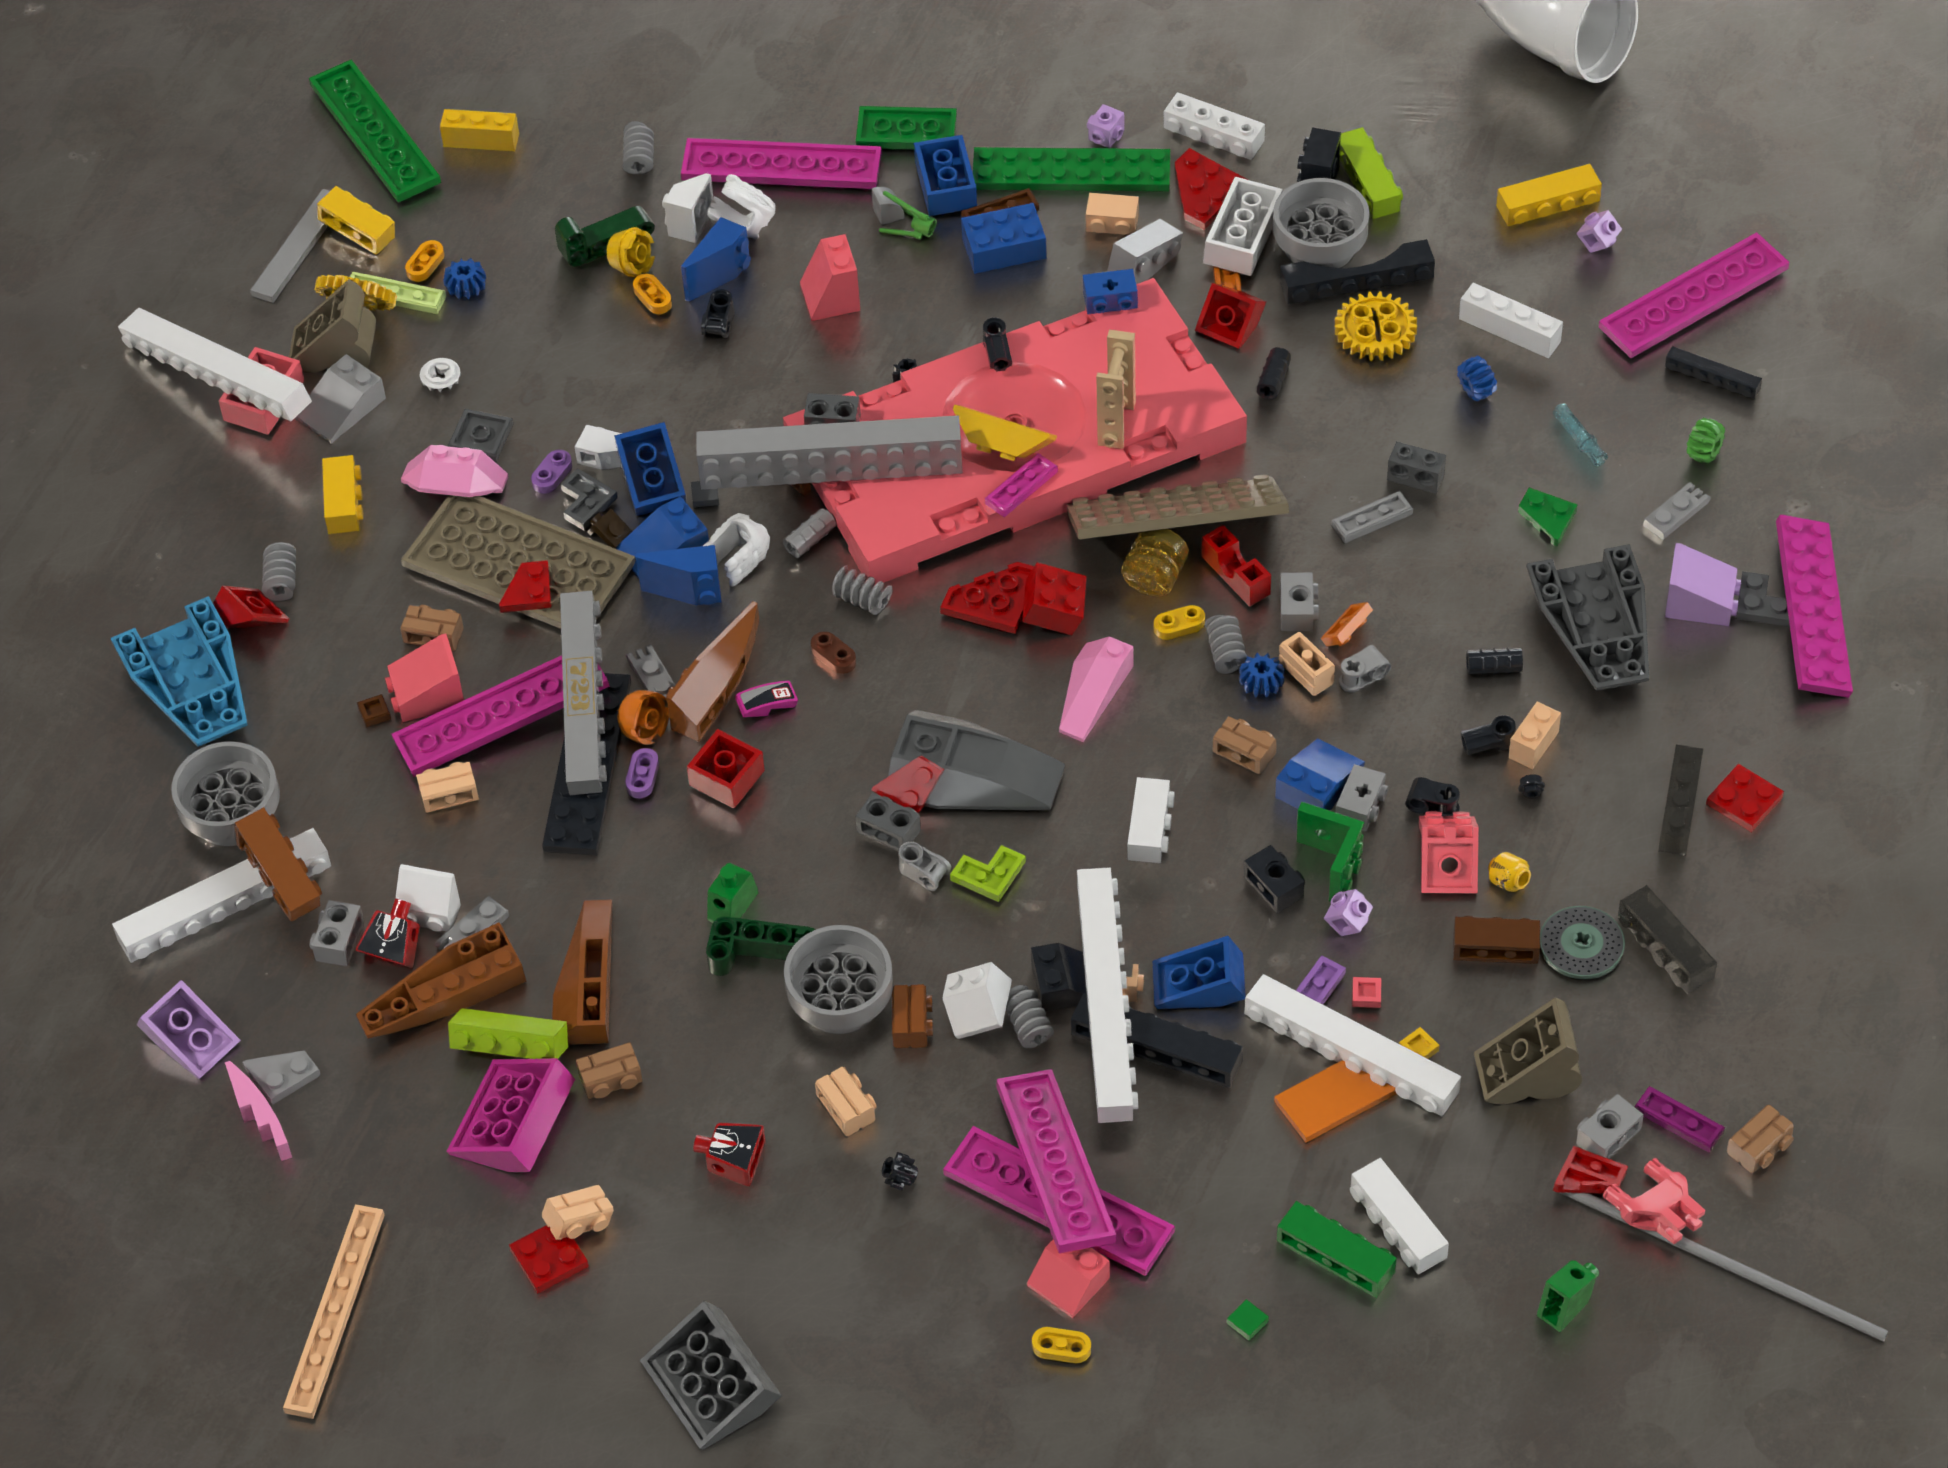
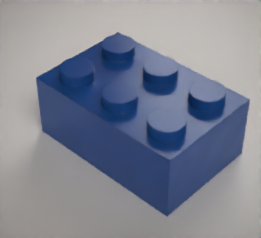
(945, 175)
(1003, 238)
(649, 467)

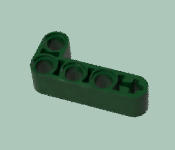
(591, 242)
(738, 941)

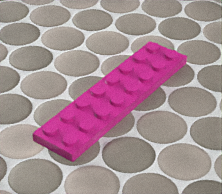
(783, 163)
(1693, 295)
(1814, 606)
(483, 717)
(1056, 1161)
(1001, 1174)

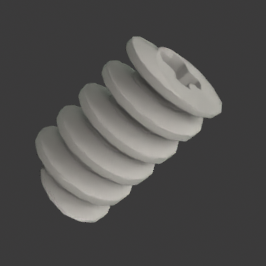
(638, 148)
(279, 571)
(861, 592)
(1225, 643)
(1028, 1017)

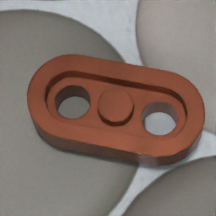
(831, 651)

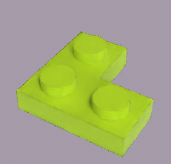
(989, 879)

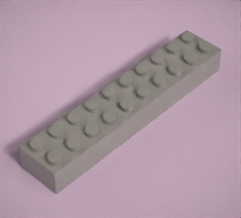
(829, 452)

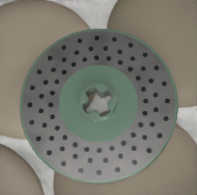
(1574, 959)

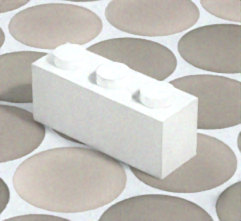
(1150, 820)

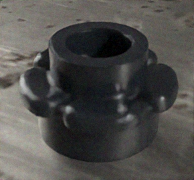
(1531, 786)

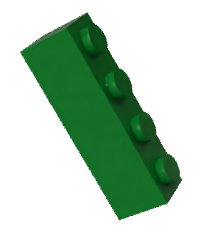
(1336, 1249)

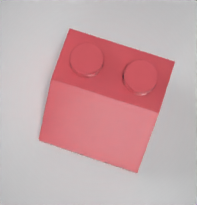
(1069, 1277)

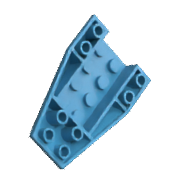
(188, 672)

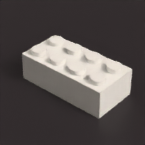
(1241, 226)

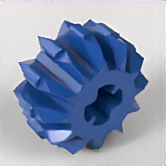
(464, 278)
(1477, 378)
(1261, 675)

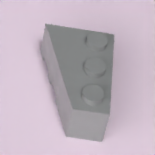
(1146, 250)

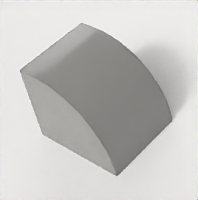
(884, 208)

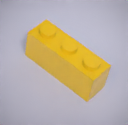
(479, 130)
(356, 220)
(342, 494)

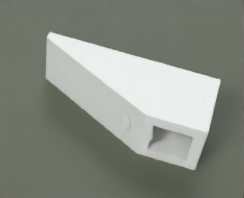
(597, 448)

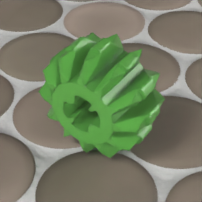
(1705, 440)

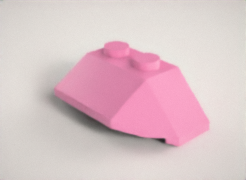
(454, 472)

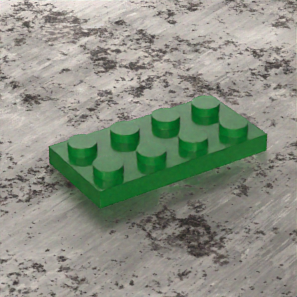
(903, 125)

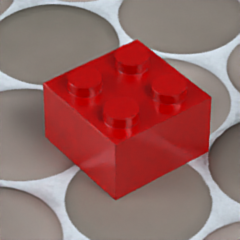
(1054, 598)
(725, 768)

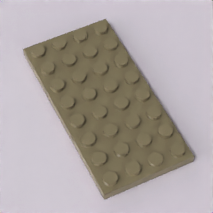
(1176, 507)
(483, 543)

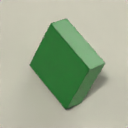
(1247, 1320)

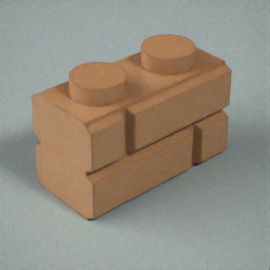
(425, 624)
(1244, 744)
(609, 1071)
(1761, 1139)

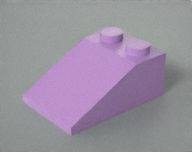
(188, 1030)

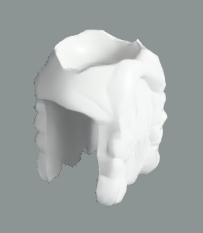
(753, 199)
(745, 533)

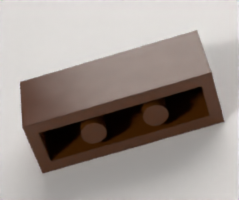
(1496, 940)

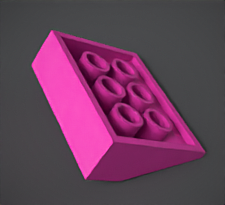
(512, 1113)

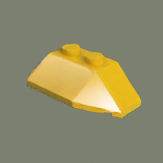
(1000, 434)

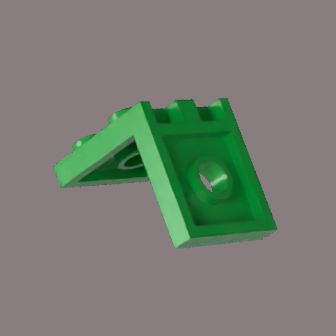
(1334, 835)

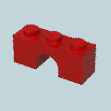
(1223, 554)

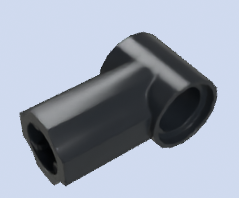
(996, 344)
(1489, 736)

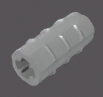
(809, 533)

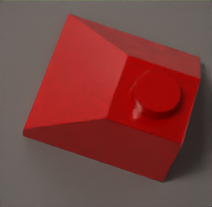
(1229, 315)
(246, 608)

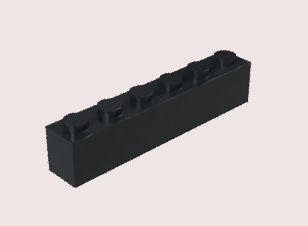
(1173, 1045)

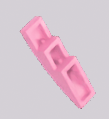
(255, 1106)

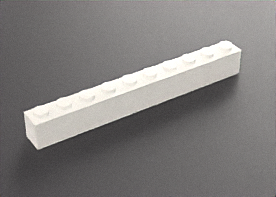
(215, 364)
(1105, 996)

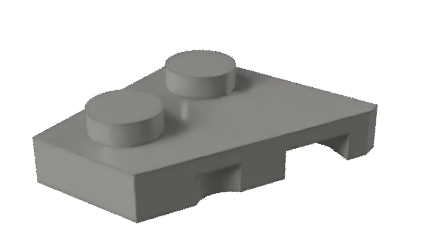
(281, 1073)

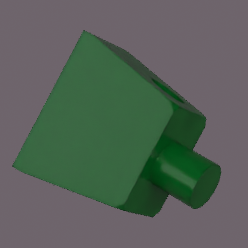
(730, 893)
(1575, 1285)

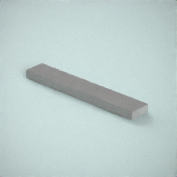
(290, 254)

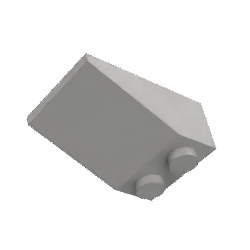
(342, 398)

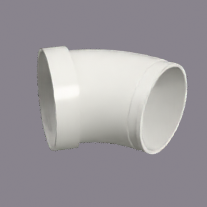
(1578, 35)

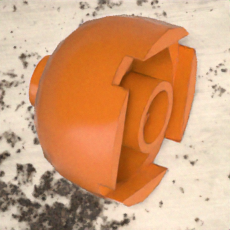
(643, 716)

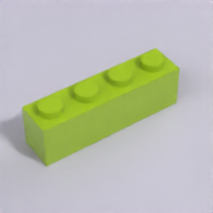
(1369, 173)
(507, 1034)

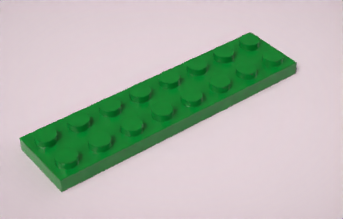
(375, 130)
(1071, 169)

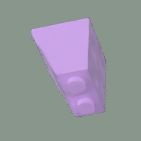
(1701, 588)

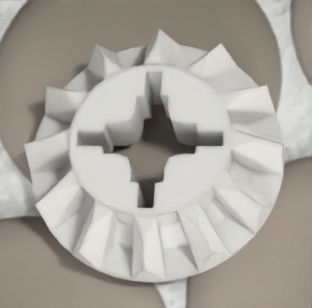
(444, 367)

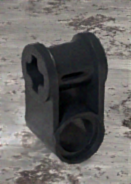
(718, 314)
(1432, 796)

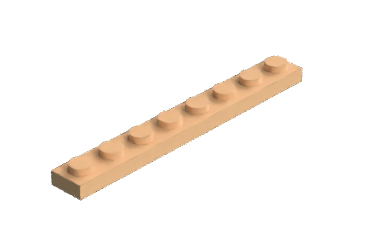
(333, 1312)

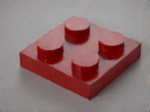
(1744, 797)
(547, 1259)

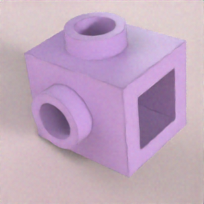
(1106, 126)
(1604, 231)
(1348, 912)

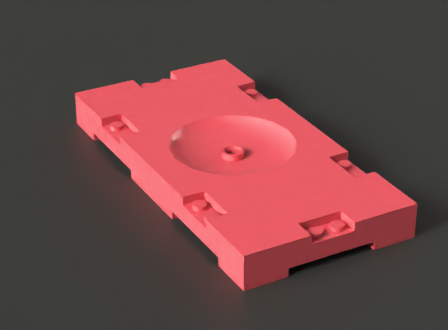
(1052, 388)

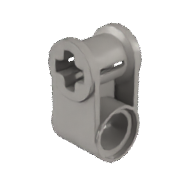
(1363, 669)
(926, 868)

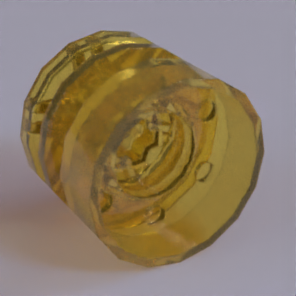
(1155, 562)

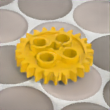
(375, 295)
(1393, 322)

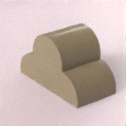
(335, 329)
(1531, 1058)

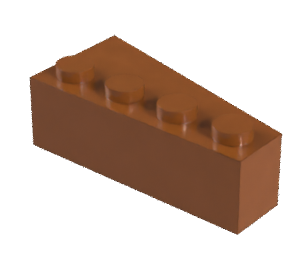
(277, 864)

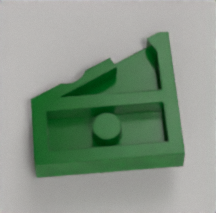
(1547, 513)

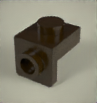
(609, 528)

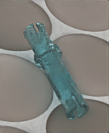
(1585, 442)

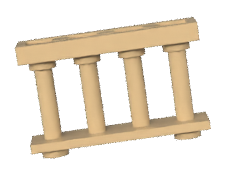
(1116, 389)

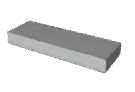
(1372, 517)

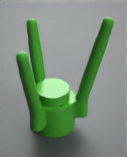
(921, 222)

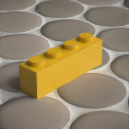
(1549, 194)

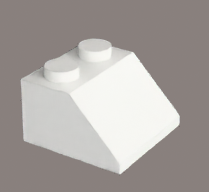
(687, 207)
(431, 896)
(976, 999)

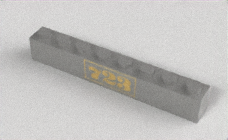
(581, 693)

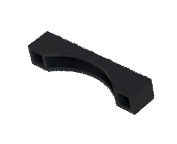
(1309, 281)

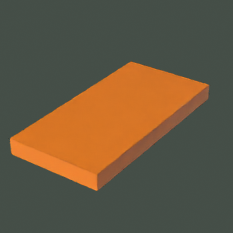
(1330, 1099)

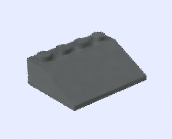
(709, 1376)

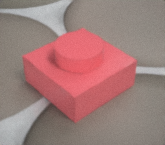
(1366, 992)

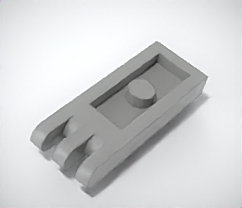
(1676, 511)
(651, 671)
(481, 917)

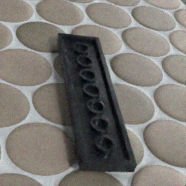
(578, 819)

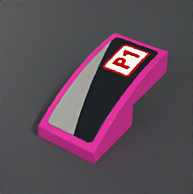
(762, 698)

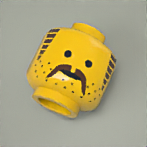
(1509, 872)

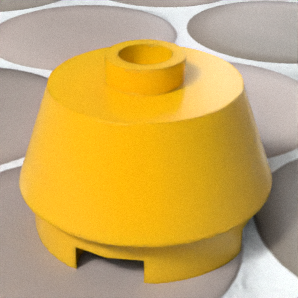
(630, 251)

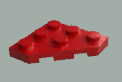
(1202, 187)
(991, 599)

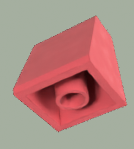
(831, 280)
(424, 680)

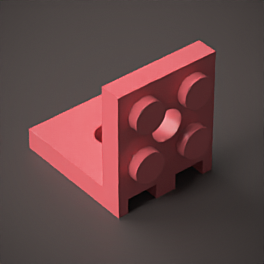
(1445, 838)

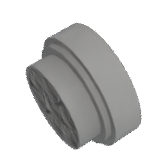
(1321, 222)
(221, 787)
(839, 951)

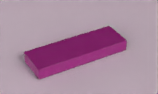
(1679, 1119)

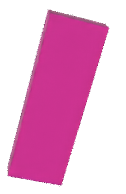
(1021, 485)

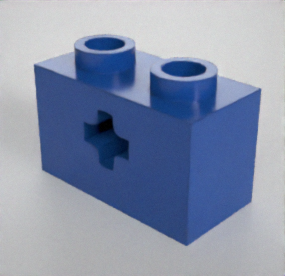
(1110, 291)

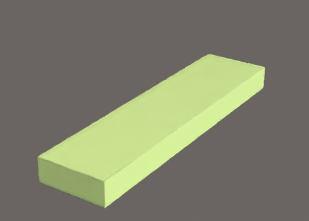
(408, 294)

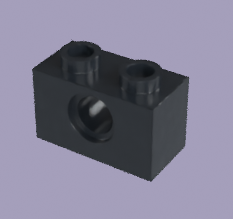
(1277, 892)

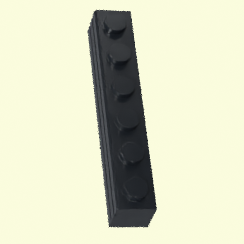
(1713, 372)

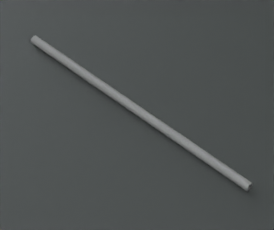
(1745, 1272)

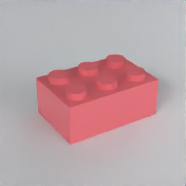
(246, 413)

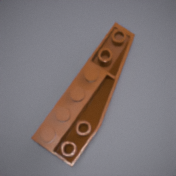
(712, 677)
(584, 980)
(446, 983)

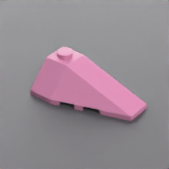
(1093, 683)

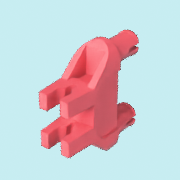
(1661, 1209)

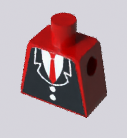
(391, 936)
(732, 1150)

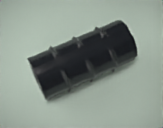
(1273, 373)
(1494, 661)

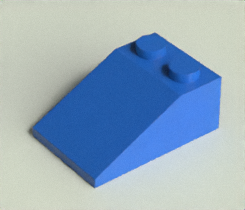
(716, 259)
(667, 528)
(681, 574)
(1315, 776)
(1200, 976)

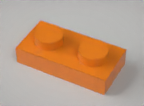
(1346, 624)

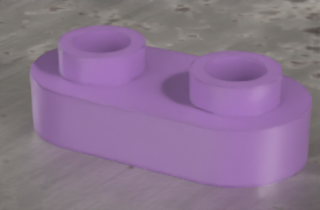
(555, 468)
(640, 775)

